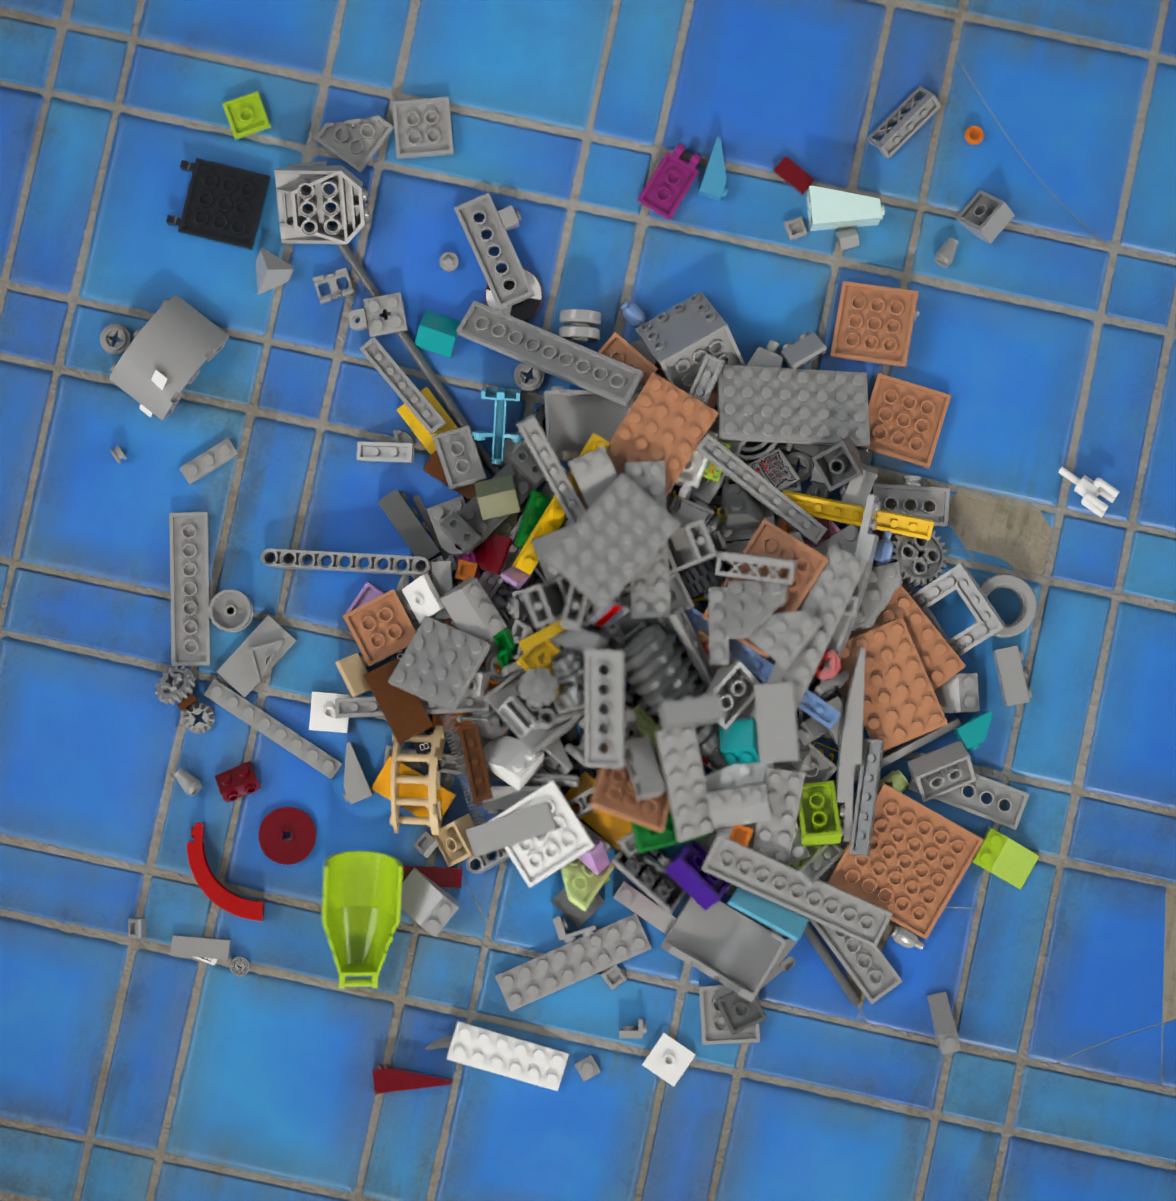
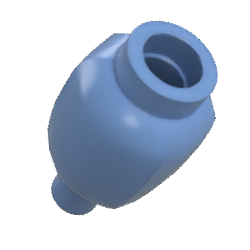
(632, 313)
(884, 550)

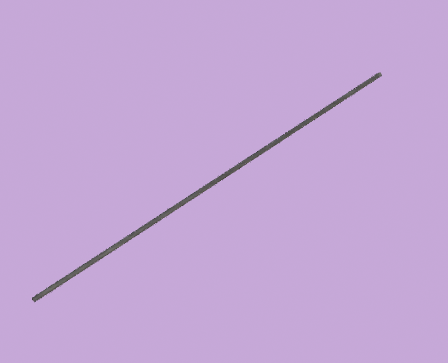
(494, 469)

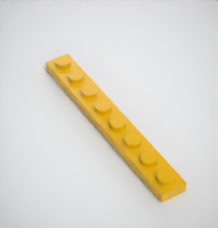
(553, 515)
(853, 515)

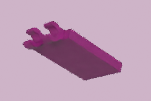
(670, 183)

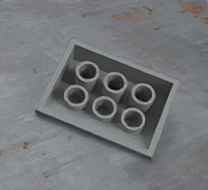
(653, 883)

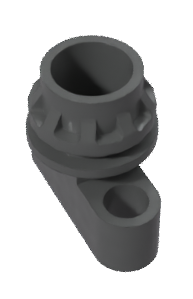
(570, 668)

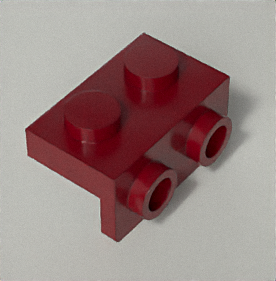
(237, 782)

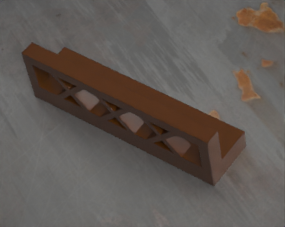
(475, 763)

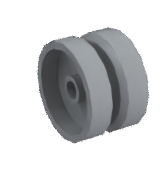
(580, 325)
(242, 613)

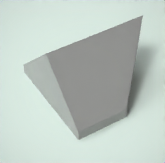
(271, 271)

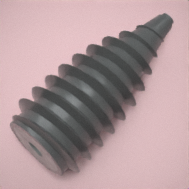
(661, 674)

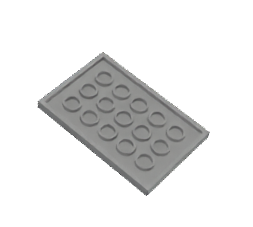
(612, 541)

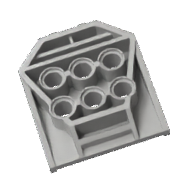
(347, 195)
(527, 721)

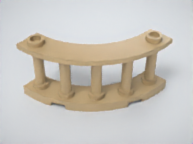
(431, 780)

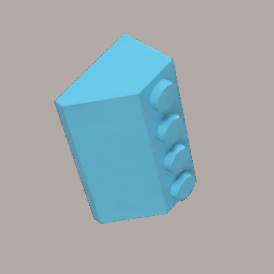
(769, 913)

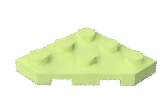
(582, 883)

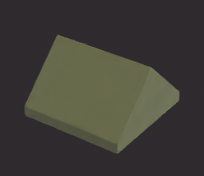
(497, 497)

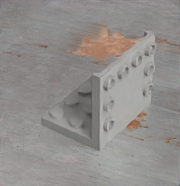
(685, 336)

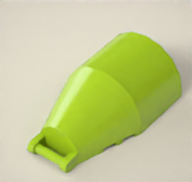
(360, 912)

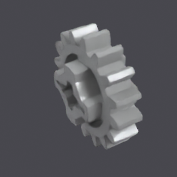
(174, 685)

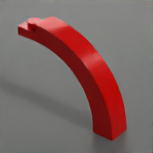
(210, 885)

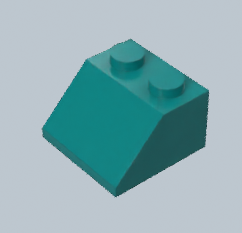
(974, 730)
(740, 742)

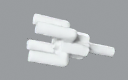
(1090, 491)

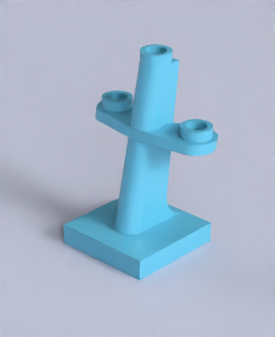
(500, 396)

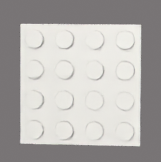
(550, 851)

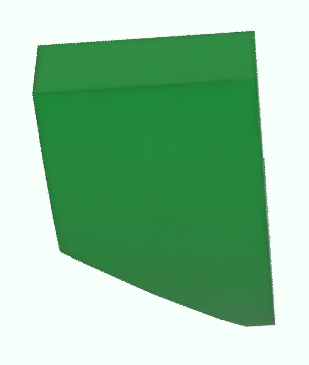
(506, 646)

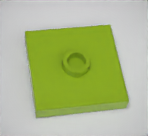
(246, 115)

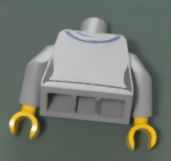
(689, 512)

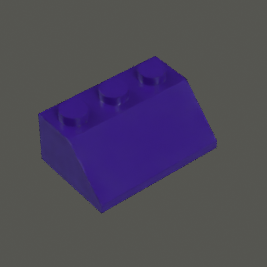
(687, 872)

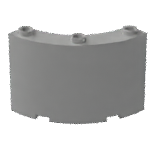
(175, 345)
(578, 414)
(725, 946)

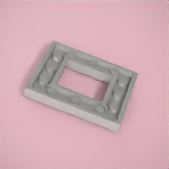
(961, 580)

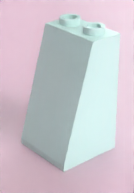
(841, 209)

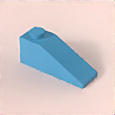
(715, 177)

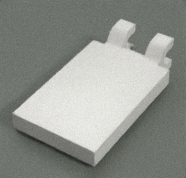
(693, 472)

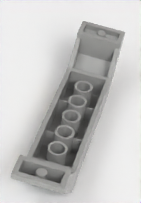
(685, 548)

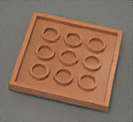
(874, 324)
(905, 420)

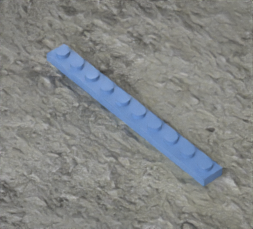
(762, 669)

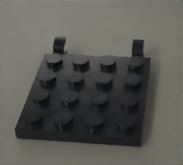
(222, 203)

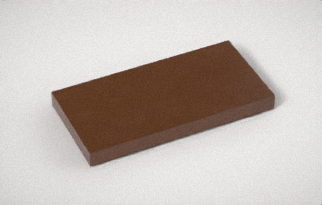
(401, 709)

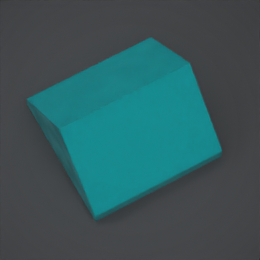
(437, 334)

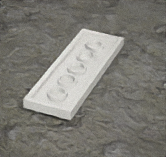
(507, 1056)

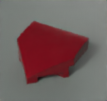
(493, 553)

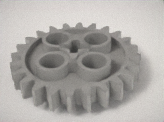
(908, 563)

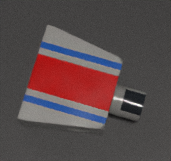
(608, 616)

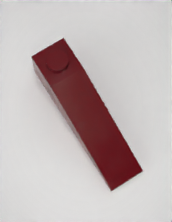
(396, 1079)

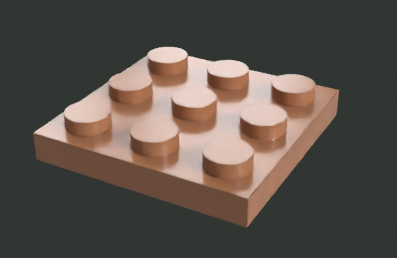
(380, 627)

